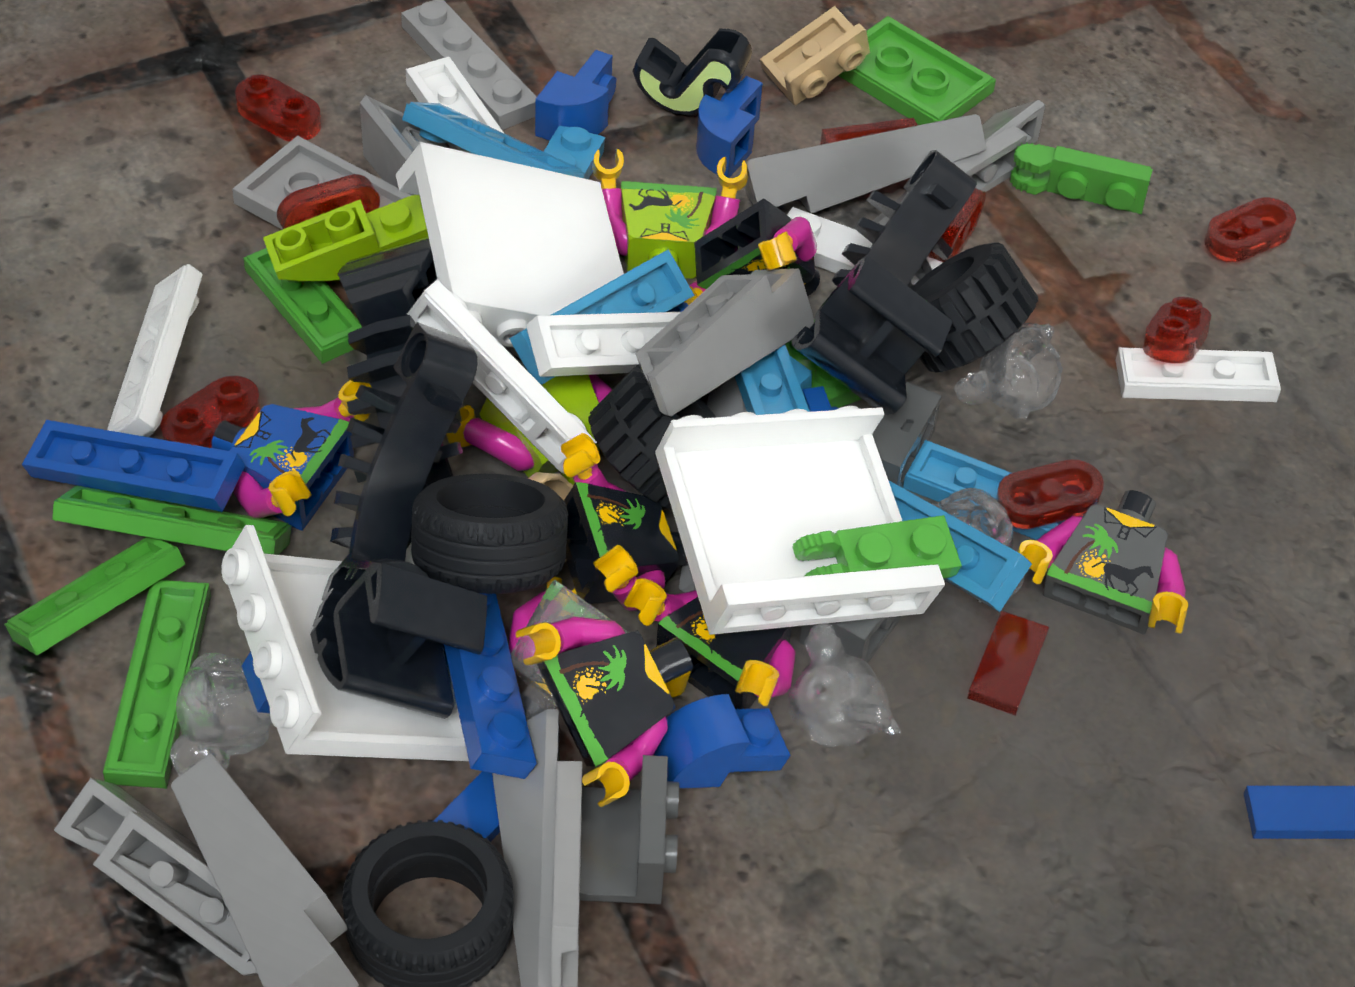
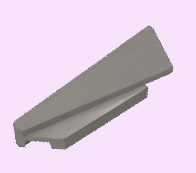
(1002, 136)
(859, 165)
(723, 334)
(543, 854)
(154, 866)
(266, 889)

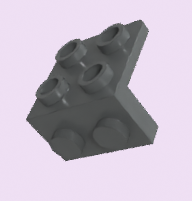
(626, 840)

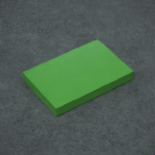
(917, 75)

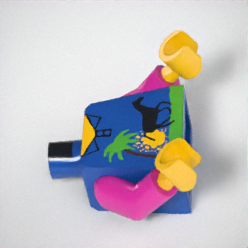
(291, 456)

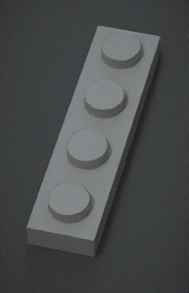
(445, 34)

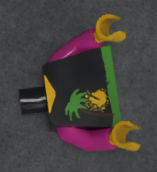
(756, 241)
(613, 532)
(726, 663)
(608, 692)

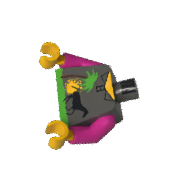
(1112, 565)

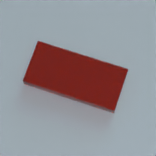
(1008, 663)

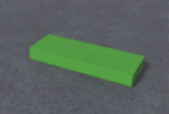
(307, 306)
(94, 594)

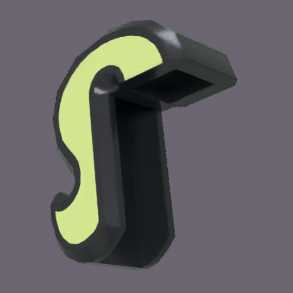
(683, 86)

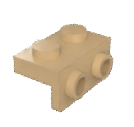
(816, 55)

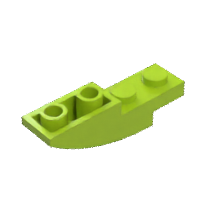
(325, 243)

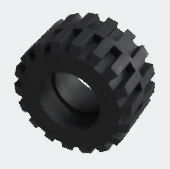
(982, 297)
(631, 428)

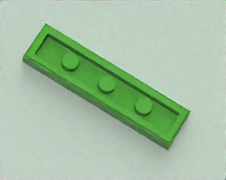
(165, 520)
(160, 659)

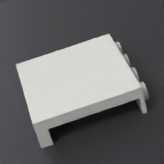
(511, 234)
(759, 484)
(277, 611)

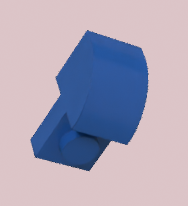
(577, 100)
(728, 126)
(715, 739)

